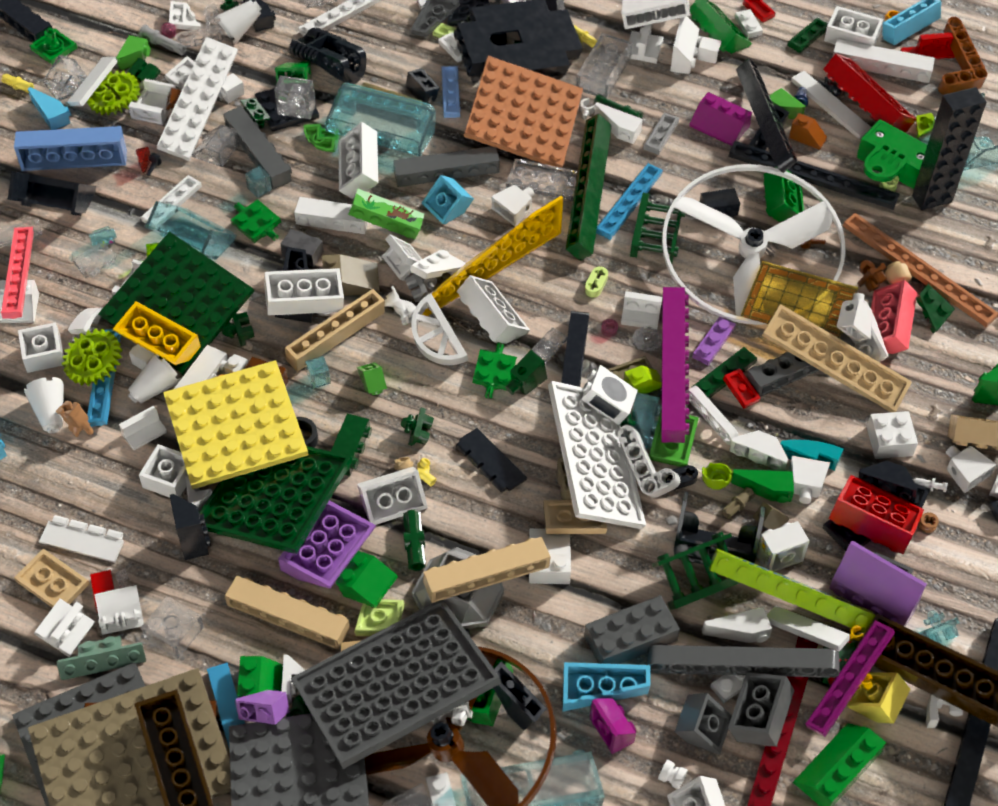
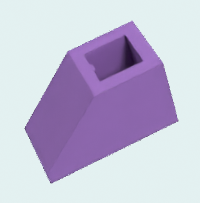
(263, 707)

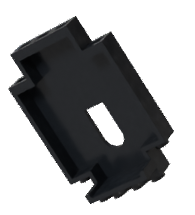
(545, 35)

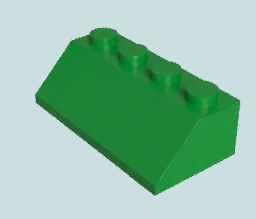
(718, 26)
(840, 764)

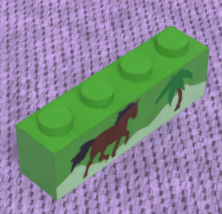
(386, 214)

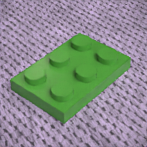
(673, 453)

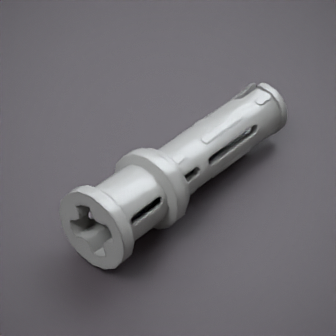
(156, 37)

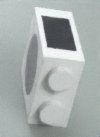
(608, 394)

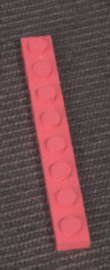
(17, 273)

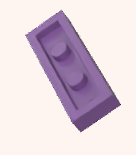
(714, 340)

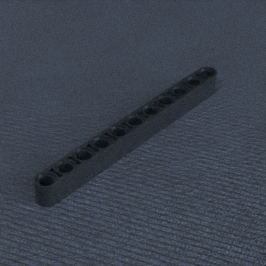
(766, 116)
(972, 741)

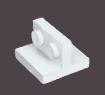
(645, 45)
(400, 256)
(641, 310)
(64, 627)

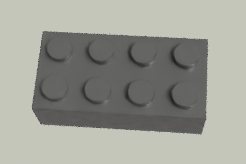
(631, 631)

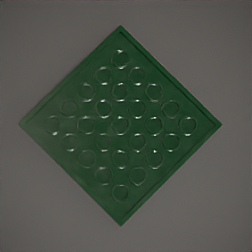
(184, 289)
(276, 502)

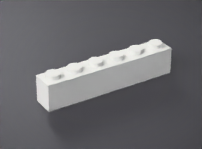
(887, 61)

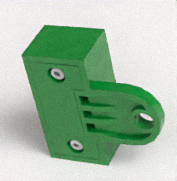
(891, 154)

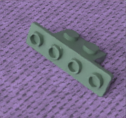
(100, 657)

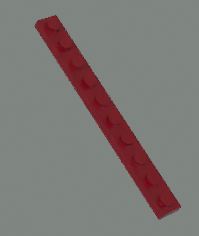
(773, 757)

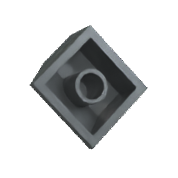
(703, 722)

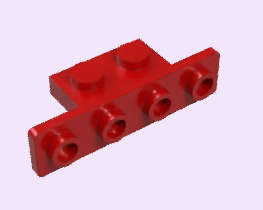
(933, 46)

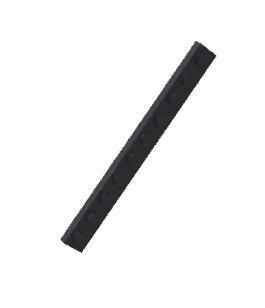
(819, 177)

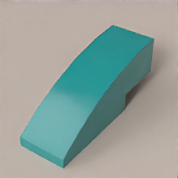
(813, 450)

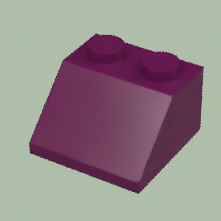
(611, 724)

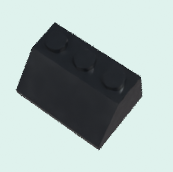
(190, 528)

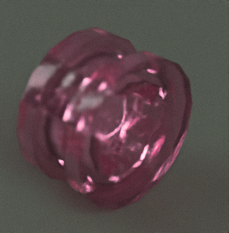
(168, 26)
(609, 323)

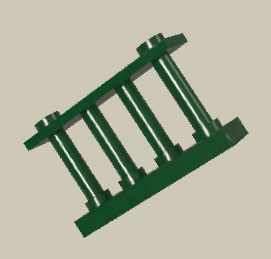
(641, 231)
(697, 591)

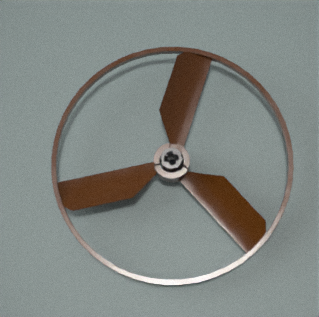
(476, 766)

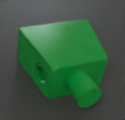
(294, 69)

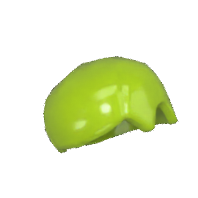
(716, 476)

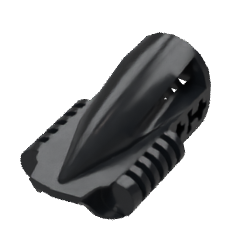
(331, 54)

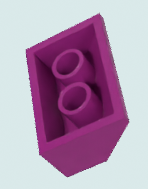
(721, 119)

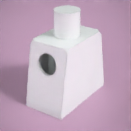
(513, 203)
(855, 318)
(969, 467)
(808, 477)

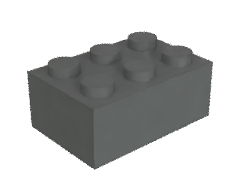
(761, 709)

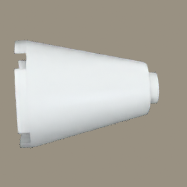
(239, 19)
(153, 380)
(45, 399)

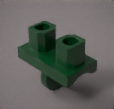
(235, 328)
(415, 425)

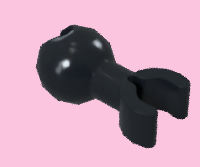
(833, 89)

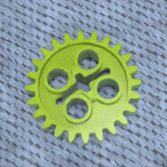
(122, 86)
(92, 357)

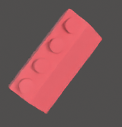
(894, 314)

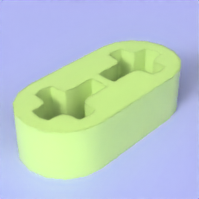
(600, 283)

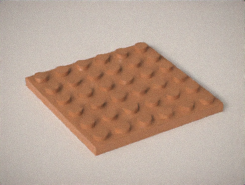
(523, 112)

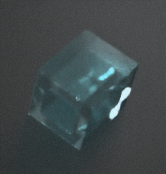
(258, 181)
(318, 372)

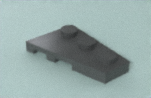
(432, 15)

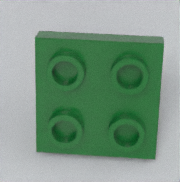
(52, 45)

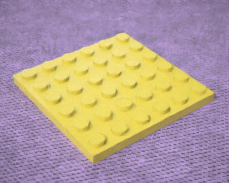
(235, 424)

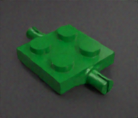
(256, 221)
(493, 369)

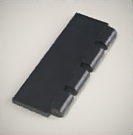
(495, 463)

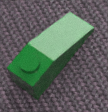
(771, 485)

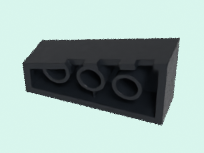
(296, 260)

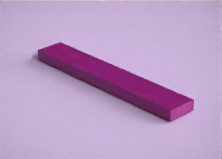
(850, 678)

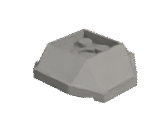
(471, 608)

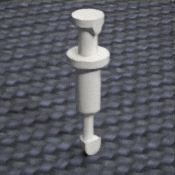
(930, 484)

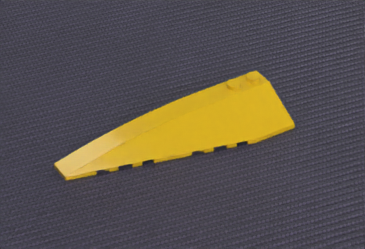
(517, 243)

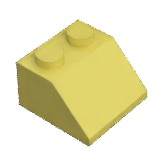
(883, 700)

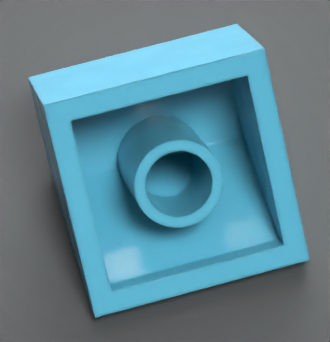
(447, 199)

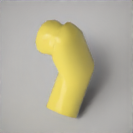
(423, 469)

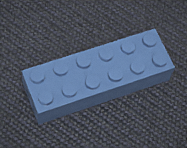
(70, 148)

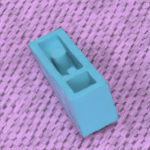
(50, 109)

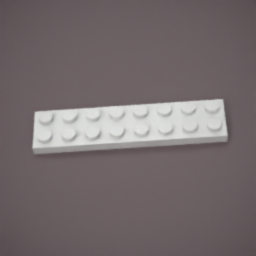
(197, 99)

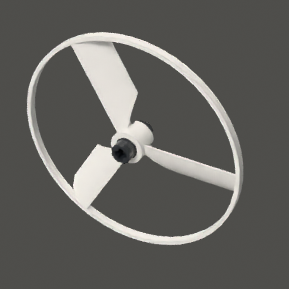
(754, 240)

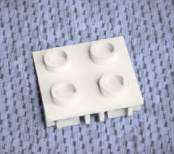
(119, 610)

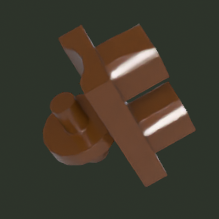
(872, 277)

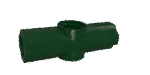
(414, 540)

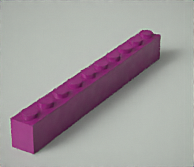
(674, 365)

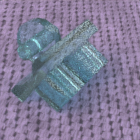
(948, 628)

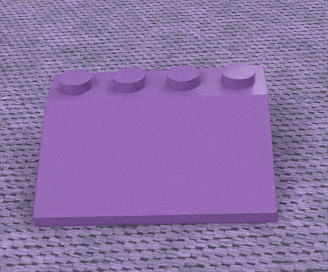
(328, 547)
(877, 585)

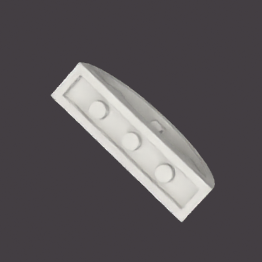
(448, 336)

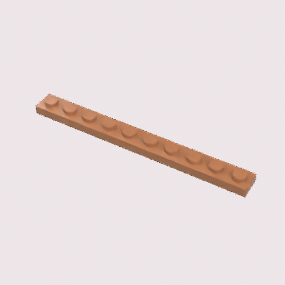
(921, 270)

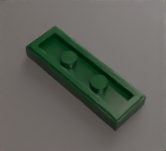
(808, 35)

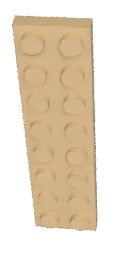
(837, 358)

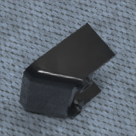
(50, 192)
(688, 536)

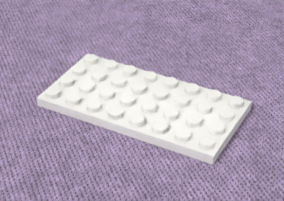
(594, 461)

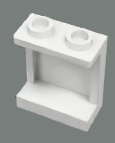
(152, 102)

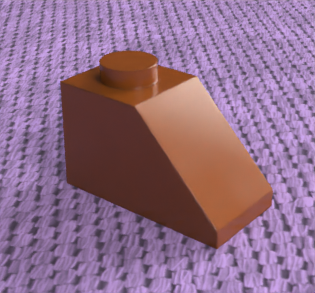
(807, 131)

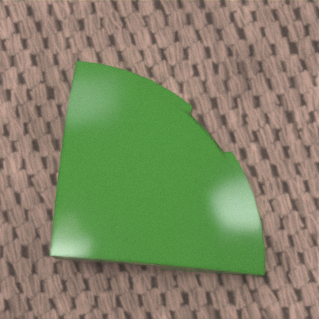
(320, 138)

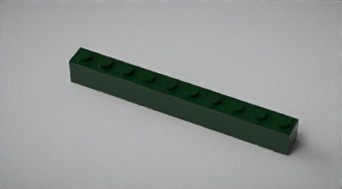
(588, 187)

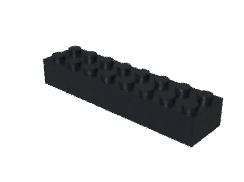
(948, 148)

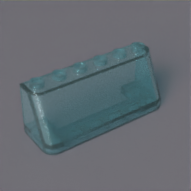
(399, 121)

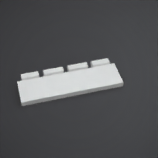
(78, 540)

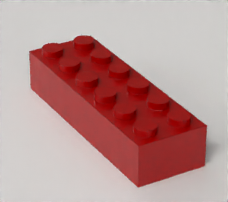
(868, 93)

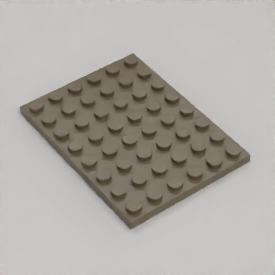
(102, 755)

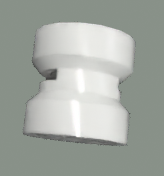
(672, 774)

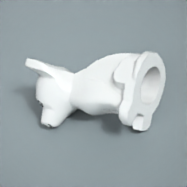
(401, 307)

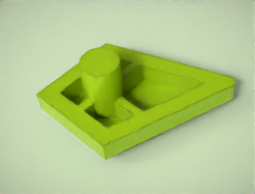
(924, 124)

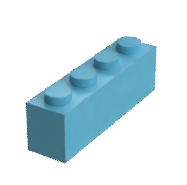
(911, 20)

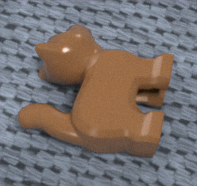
(75, 418)

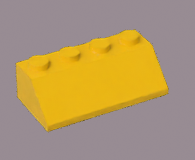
(158, 334)

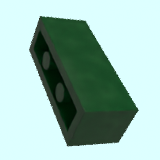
(352, 439)

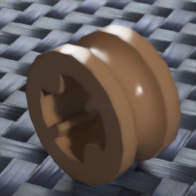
(929, 517)

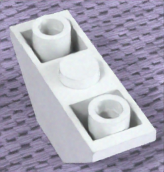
(760, 449)

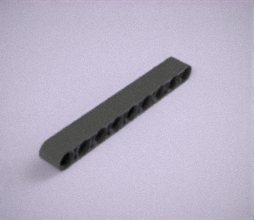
(739, 660)

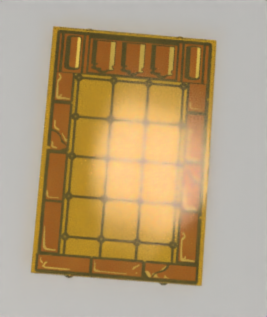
(803, 293)

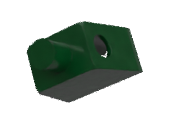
(527, 374)

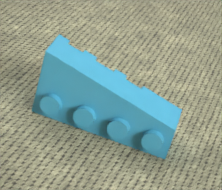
(598, 681)

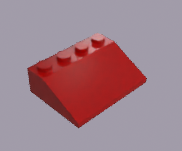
(876, 514)

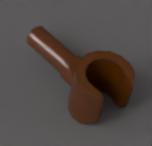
(807, 244)

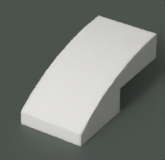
(84, 320)
(932, 716)

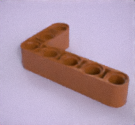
(972, 68)

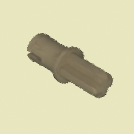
(738, 502)

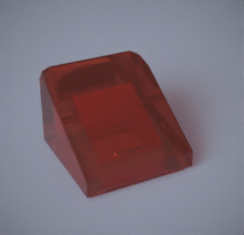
(143, 158)

